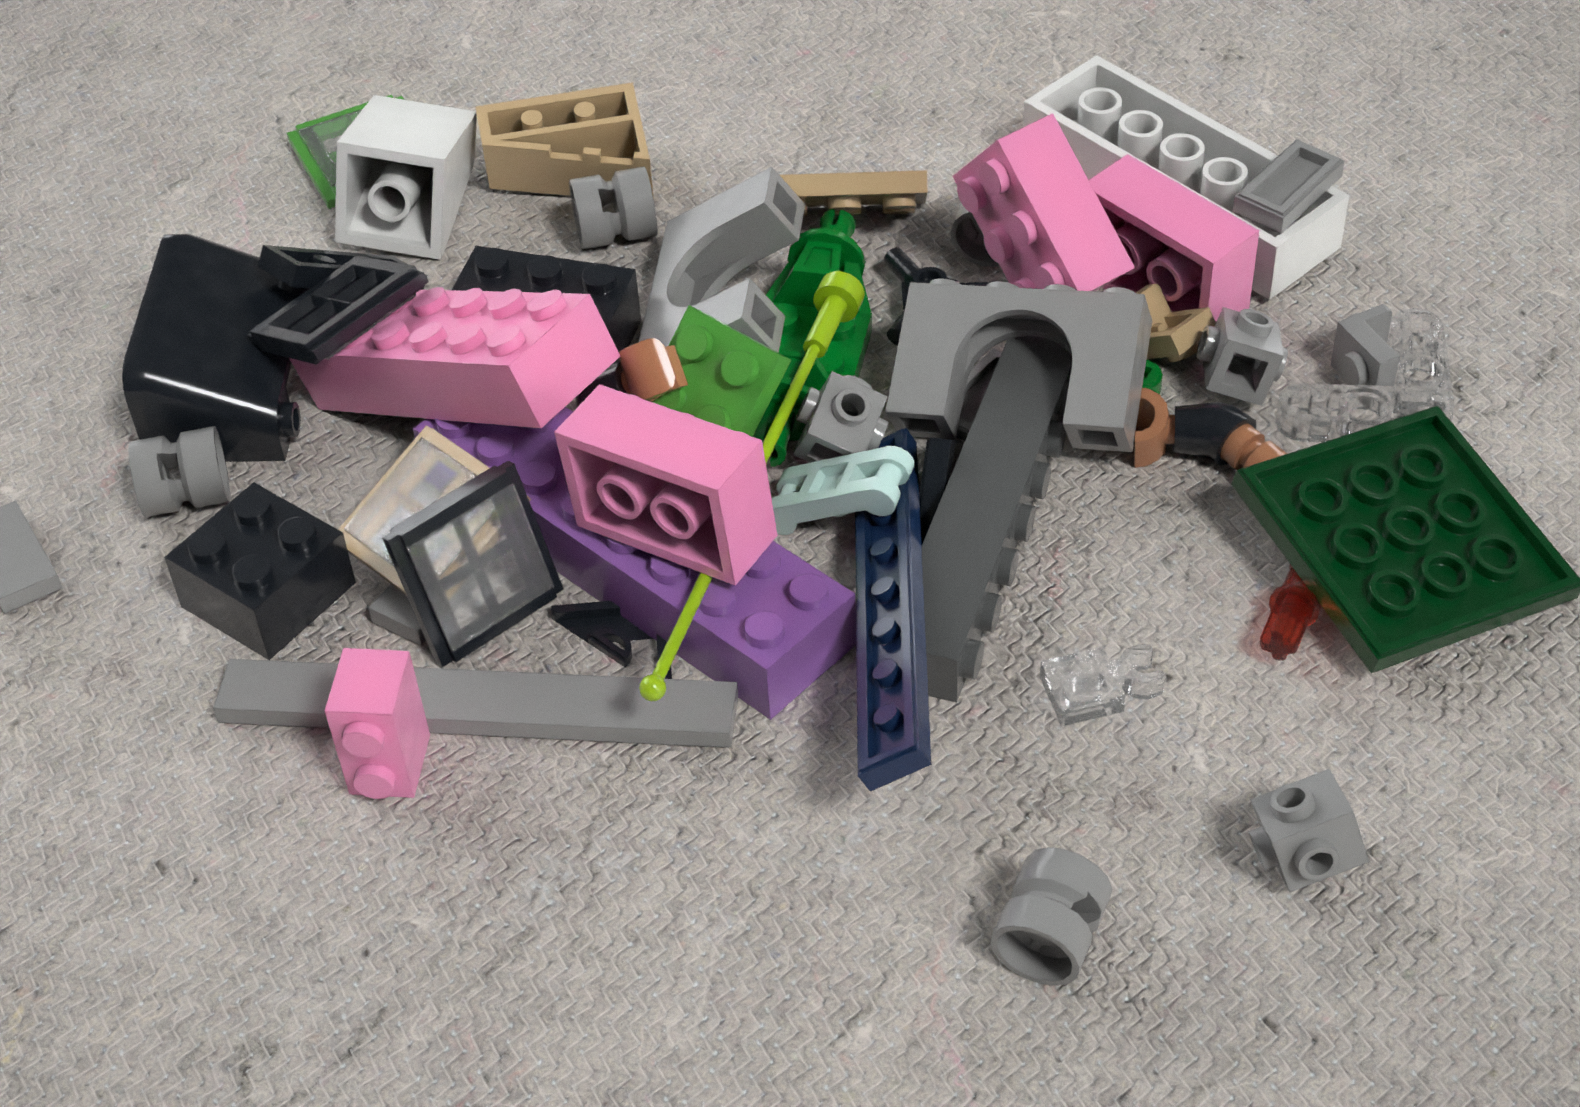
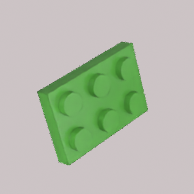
(725, 371)

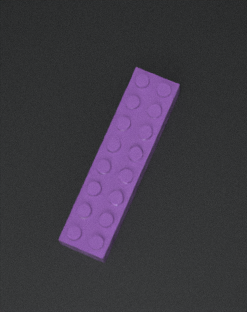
(765, 633)

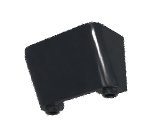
(193, 355)

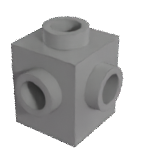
(1242, 355)
(840, 419)
(1307, 831)

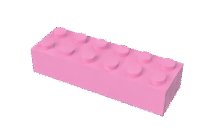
(469, 358)

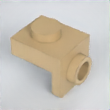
(1173, 333)

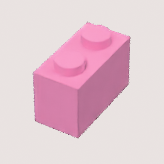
(378, 722)

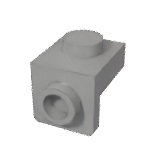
(1362, 349)

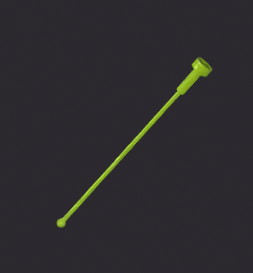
(836, 301)

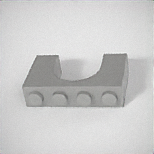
(712, 246)
(955, 324)

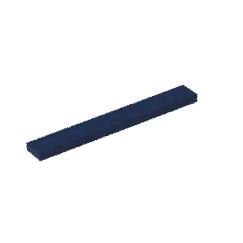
(891, 637)

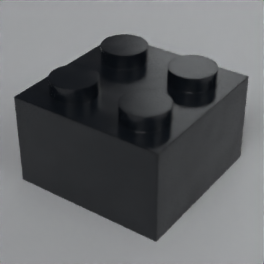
(261, 570)

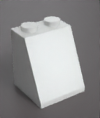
(403, 175)

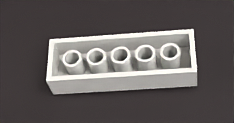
(1117, 114)

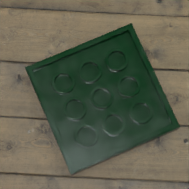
(1406, 537)

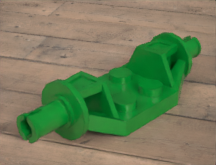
(809, 260)

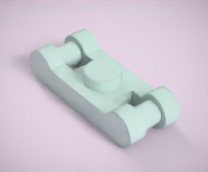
(841, 487)

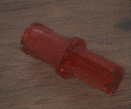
(1292, 610)

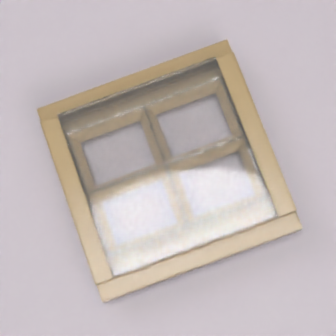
(417, 479)

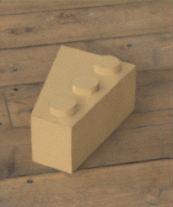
(562, 137)

